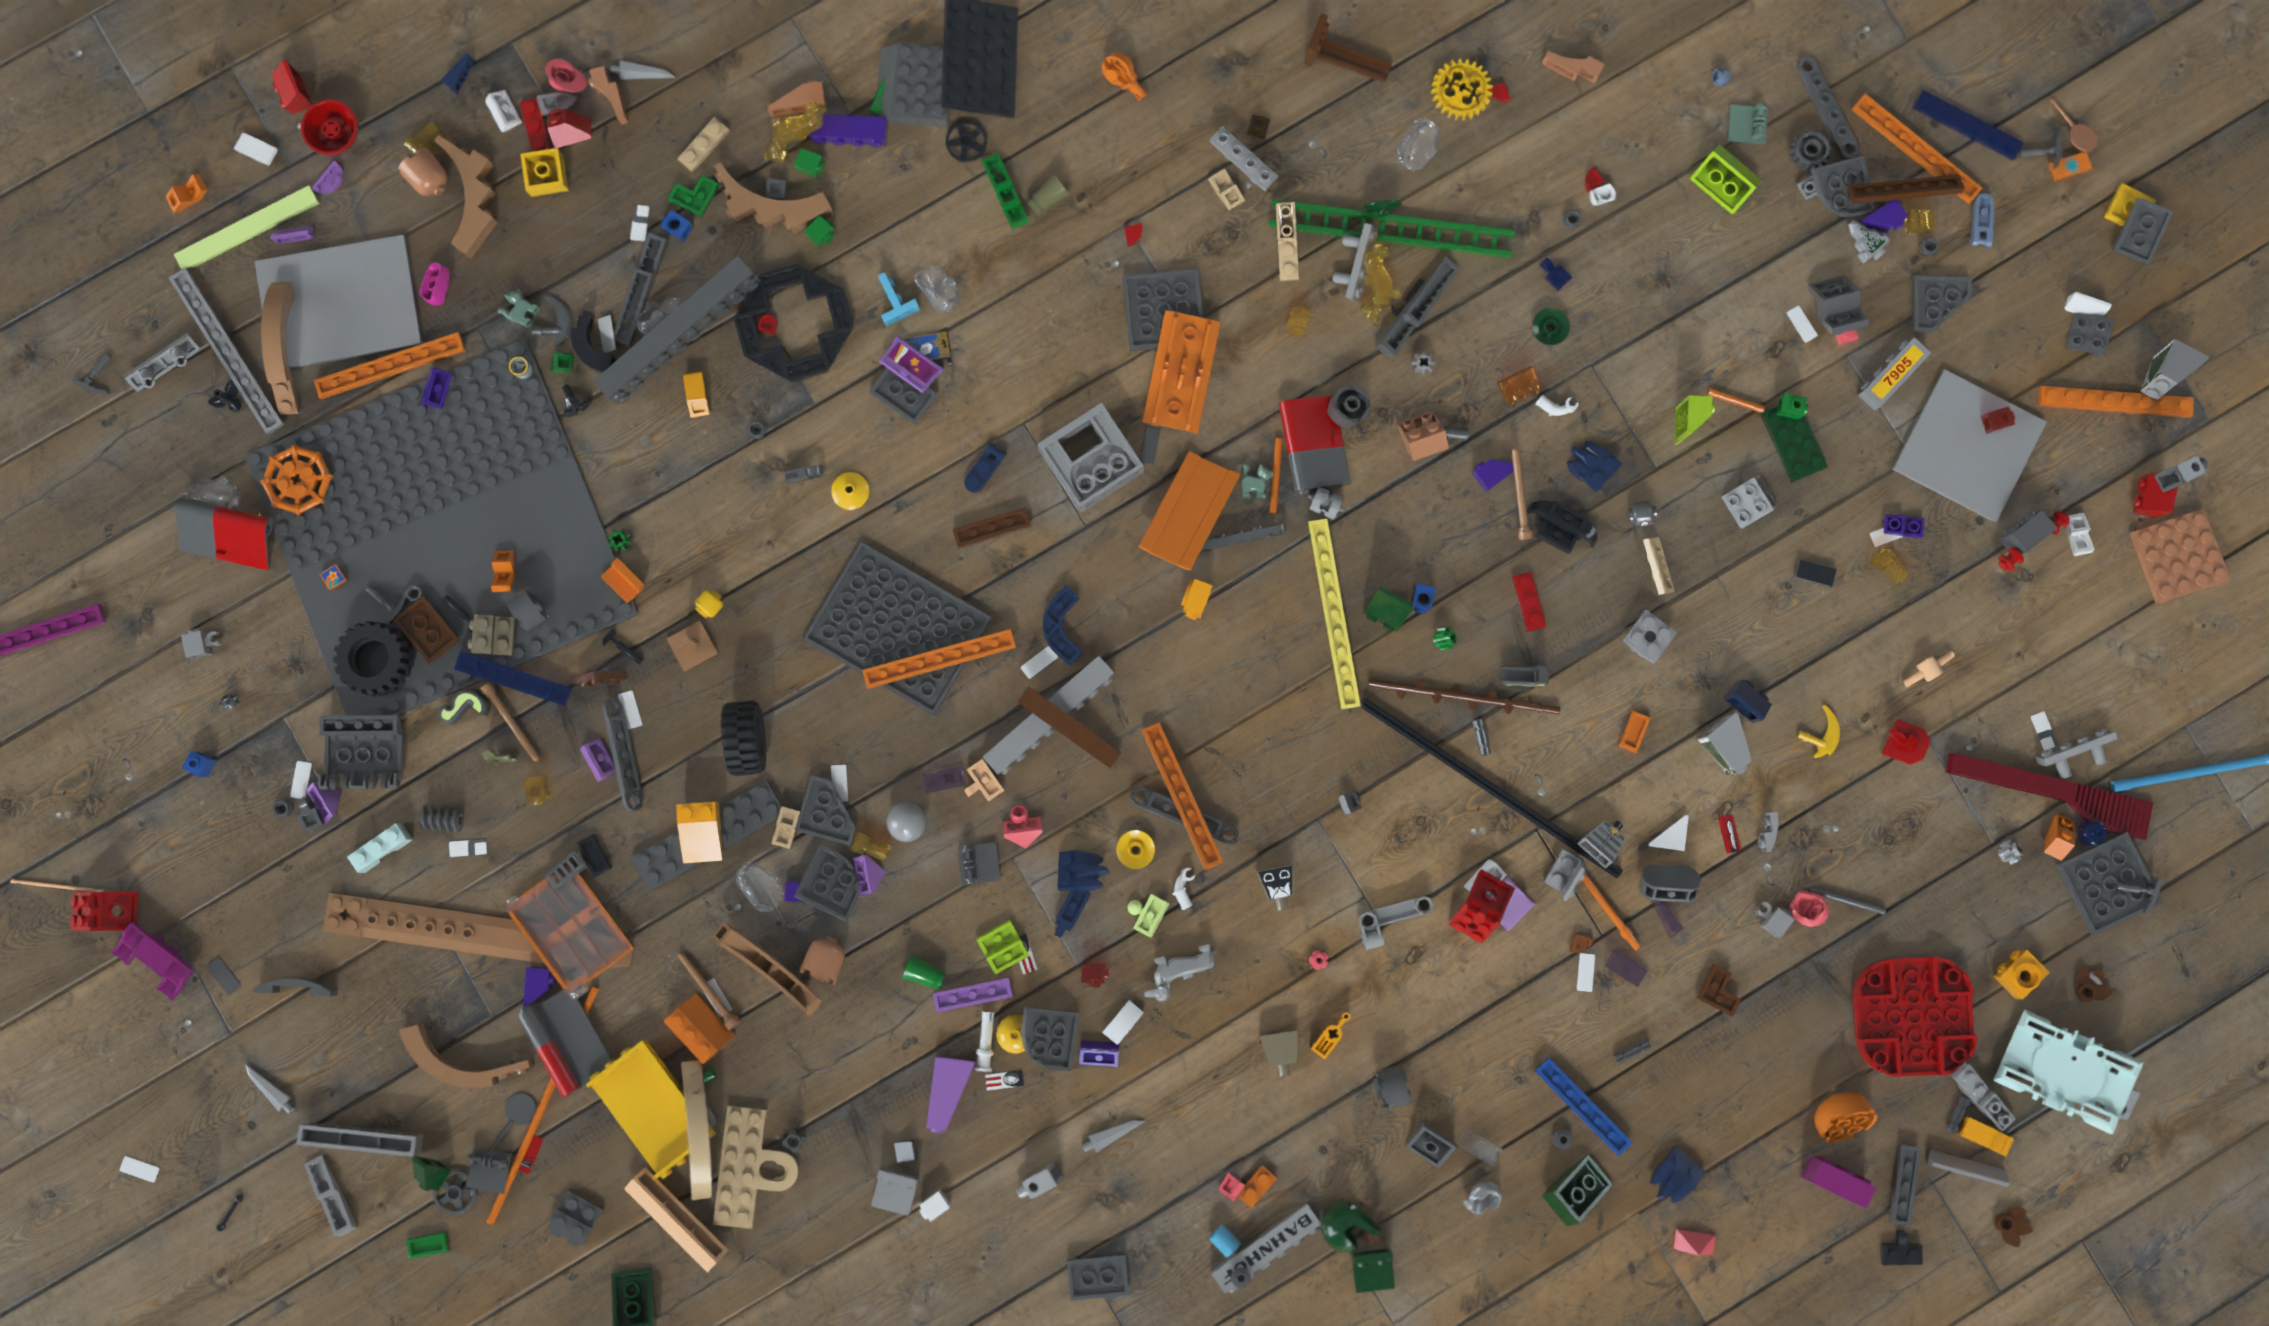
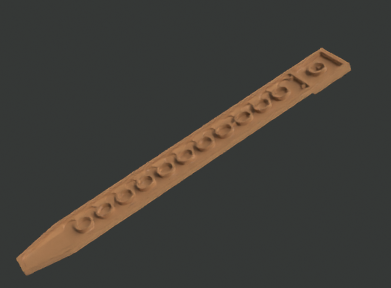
(432, 928)

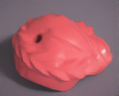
(1809, 908)

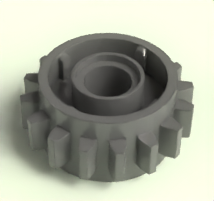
(1817, 143)

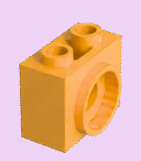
(1196, 598)
(2009, 974)

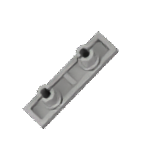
(1243, 158)
(1358, 273)
(162, 362)
(2068, 749)

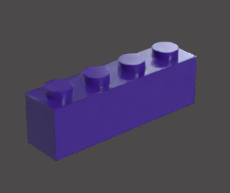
(852, 130)

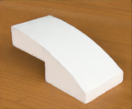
(256, 149)
(2078, 535)
(1123, 1022)

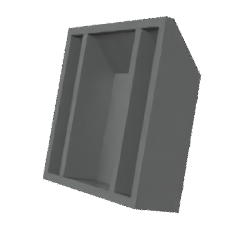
(912, 85)

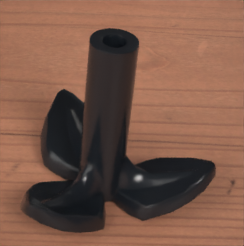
(220, 398)
(573, 403)

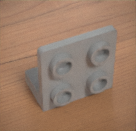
(1750, 501)
(1566, 873)
(894, 1191)

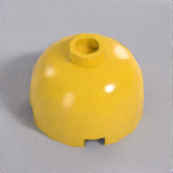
(1009, 1034)

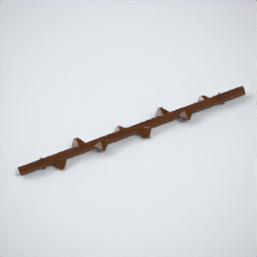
(1472, 699)

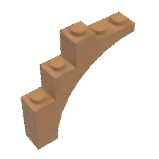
(796, 213)
(476, 219)
(768, 966)

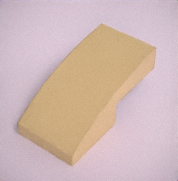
(1226, 189)
(785, 827)

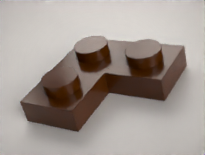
(597, 678)
(1713, 991)

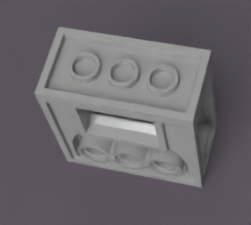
(1095, 461)

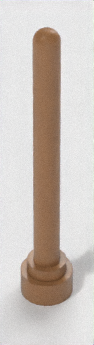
(1524, 530)
(489, 691)
(730, 1020)

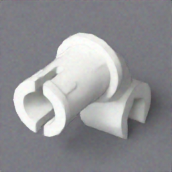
(1554, 409)
(1180, 889)

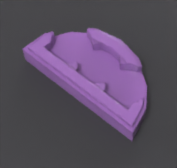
(330, 179)

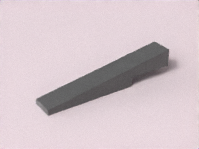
(640, 287)
(1417, 308)

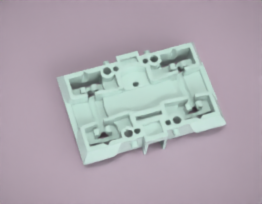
(2064, 1080)

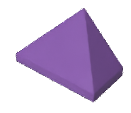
(325, 800)
(868, 874)

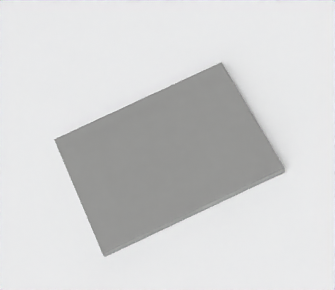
(346, 300)

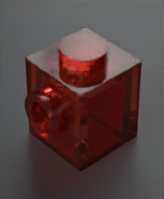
(1998, 420)
(1094, 974)

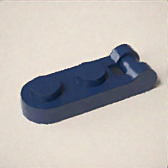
(984, 469)

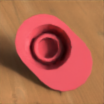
(564, 76)

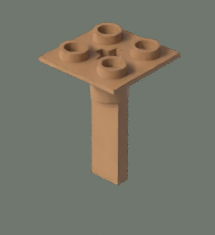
(692, 646)

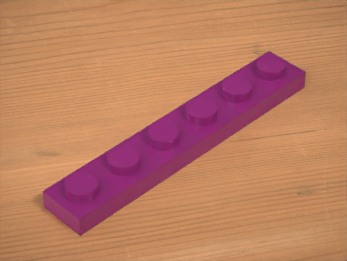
(51, 629)

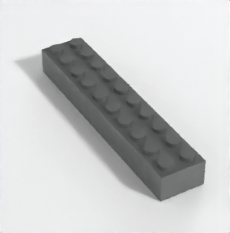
(677, 331)

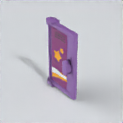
(910, 363)

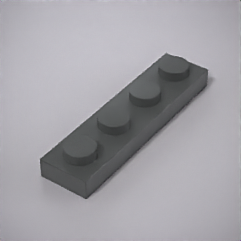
(1905, 1185)

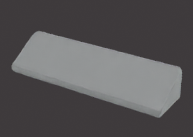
(1967, 1167)

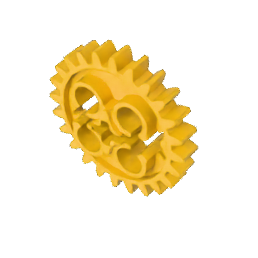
(1469, 75)

